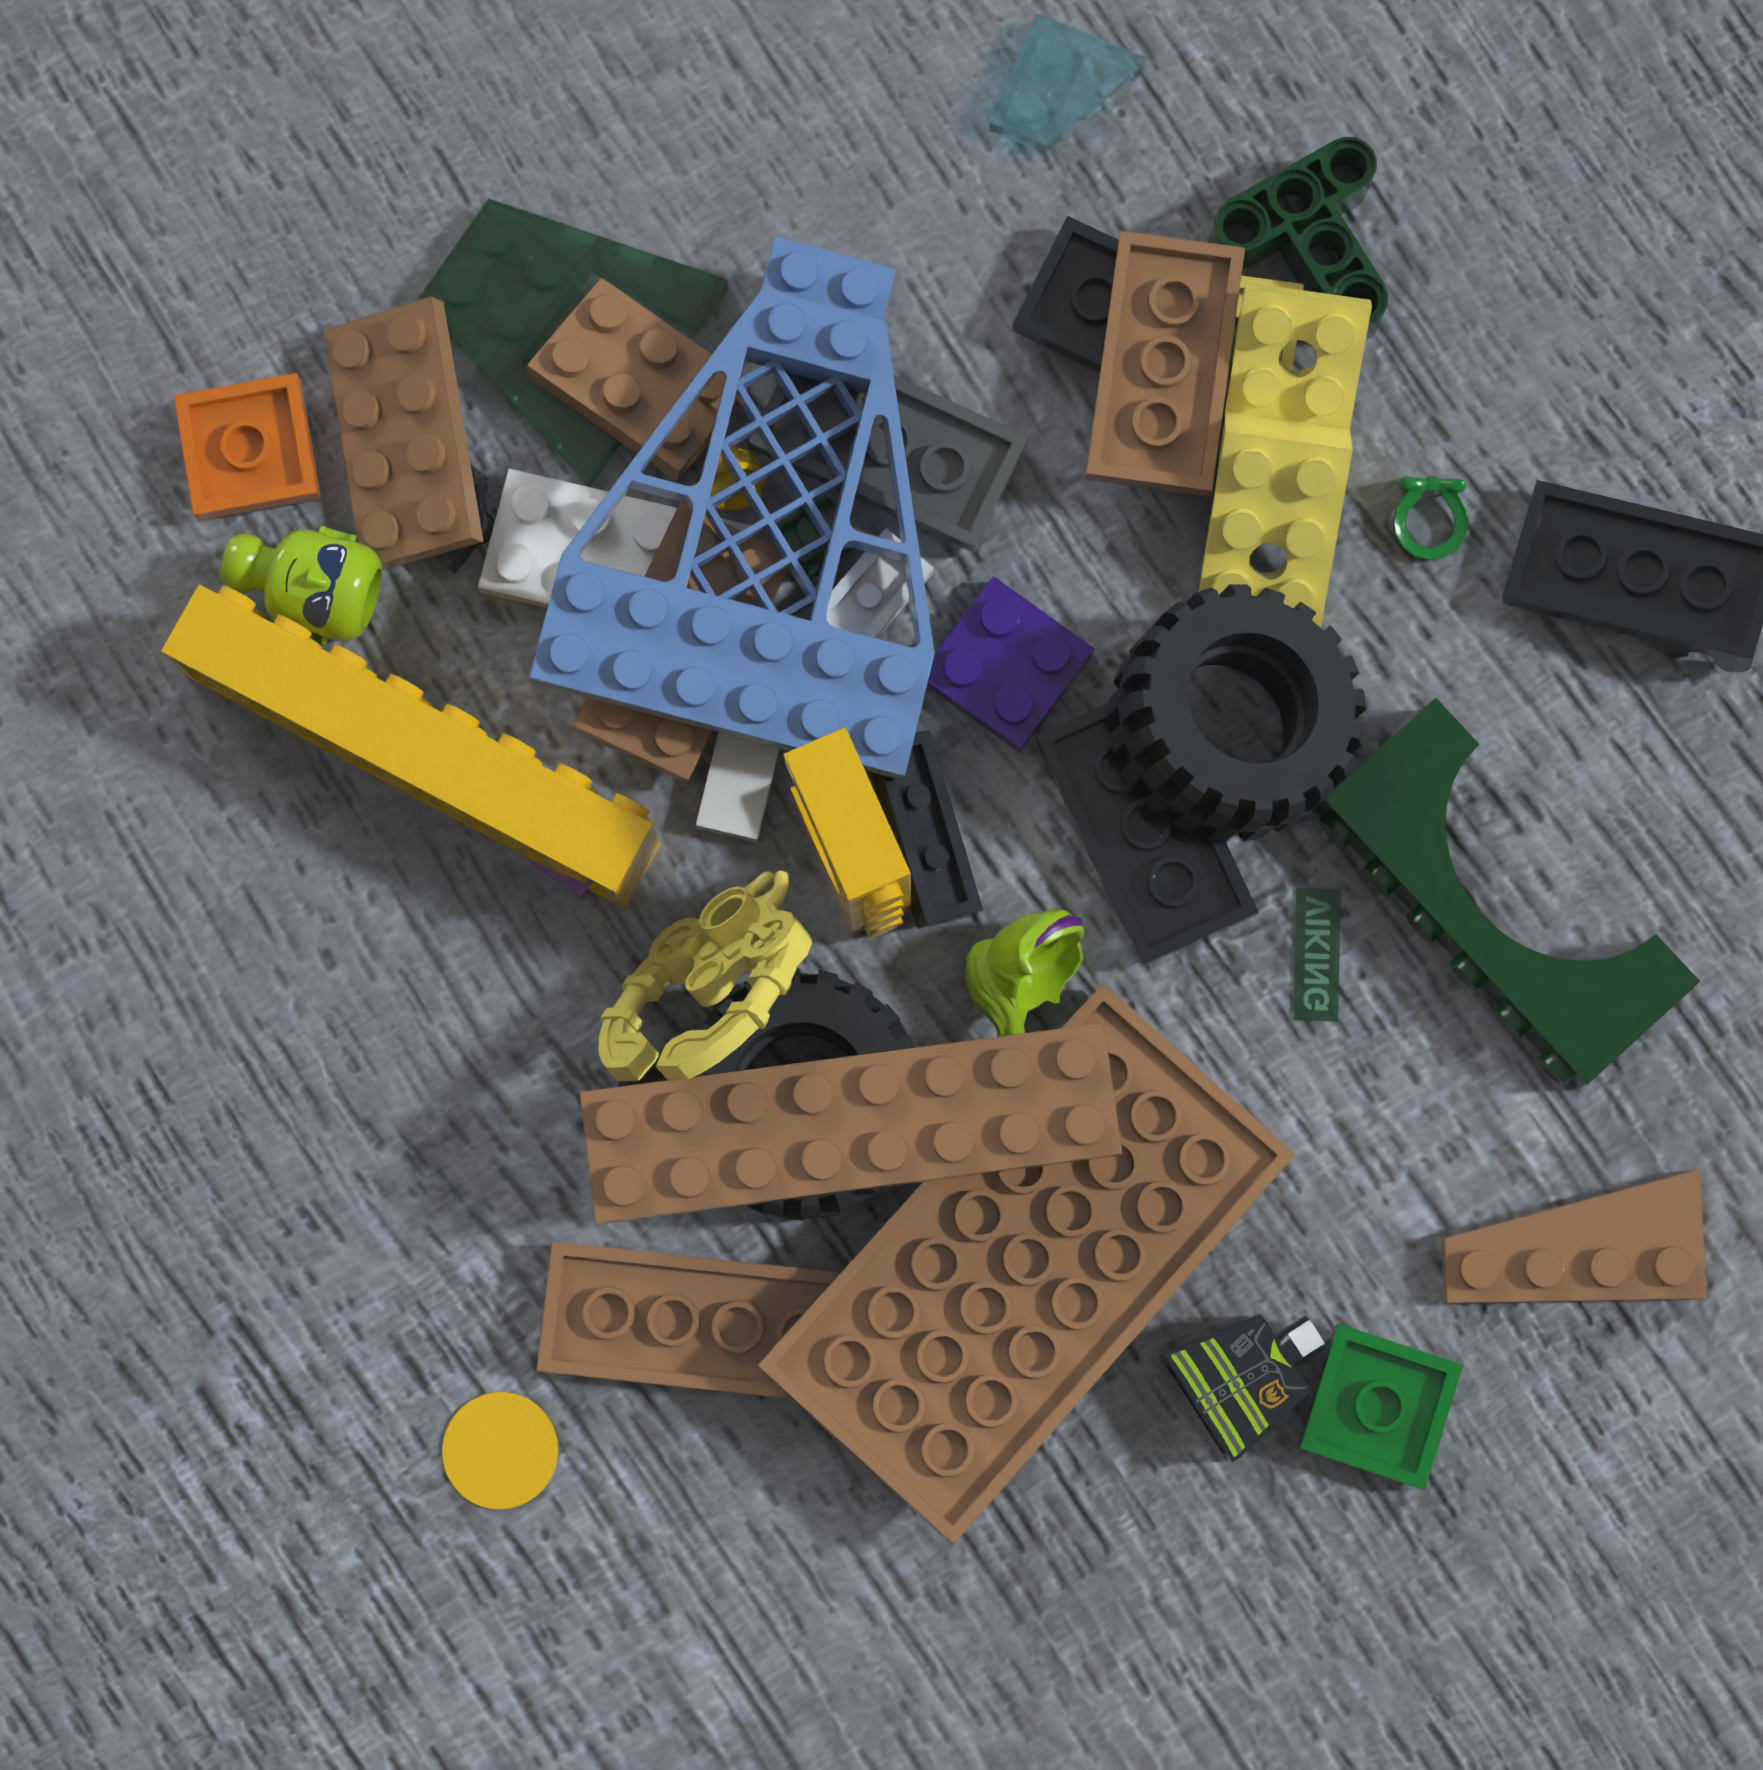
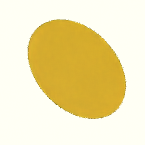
(500, 1450)

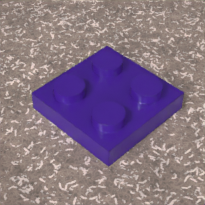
(1007, 664)

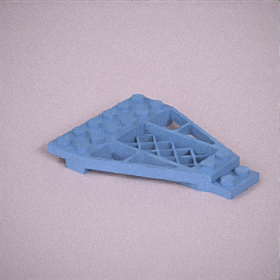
(740, 663)

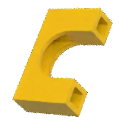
(850, 833)

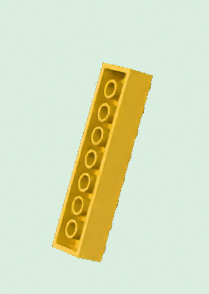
(411, 744)

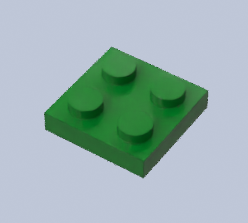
(1380, 1406)

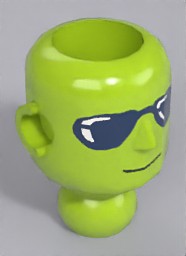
(310, 578)

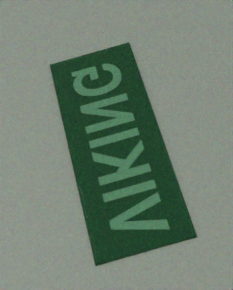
(1317, 954)

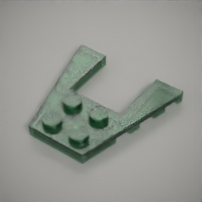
(513, 284)

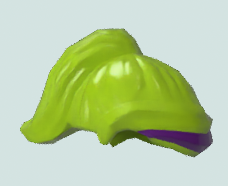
(1024, 967)

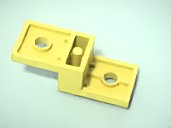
(1285, 443)

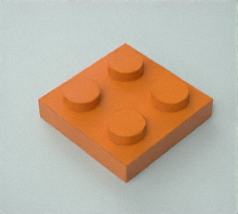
(247, 447)

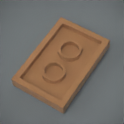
(627, 373)

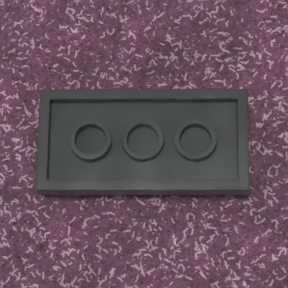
(952, 456)

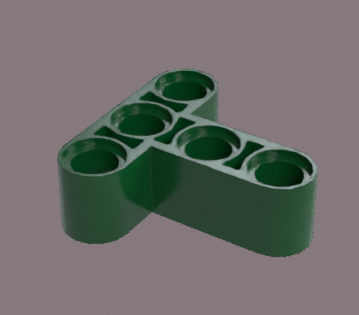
(1317, 226)

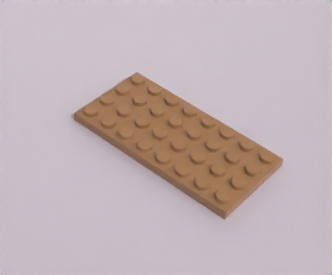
(1021, 1286)

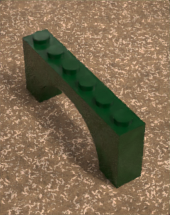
(1569, 1009)

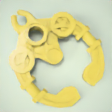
(709, 954)

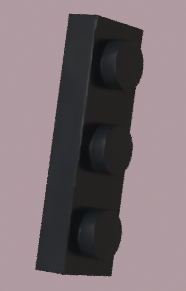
(929, 838)

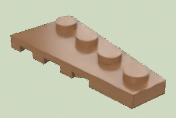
(1599, 1249)

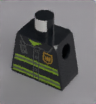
(1244, 1378)

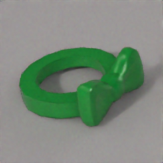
(1449, 490)

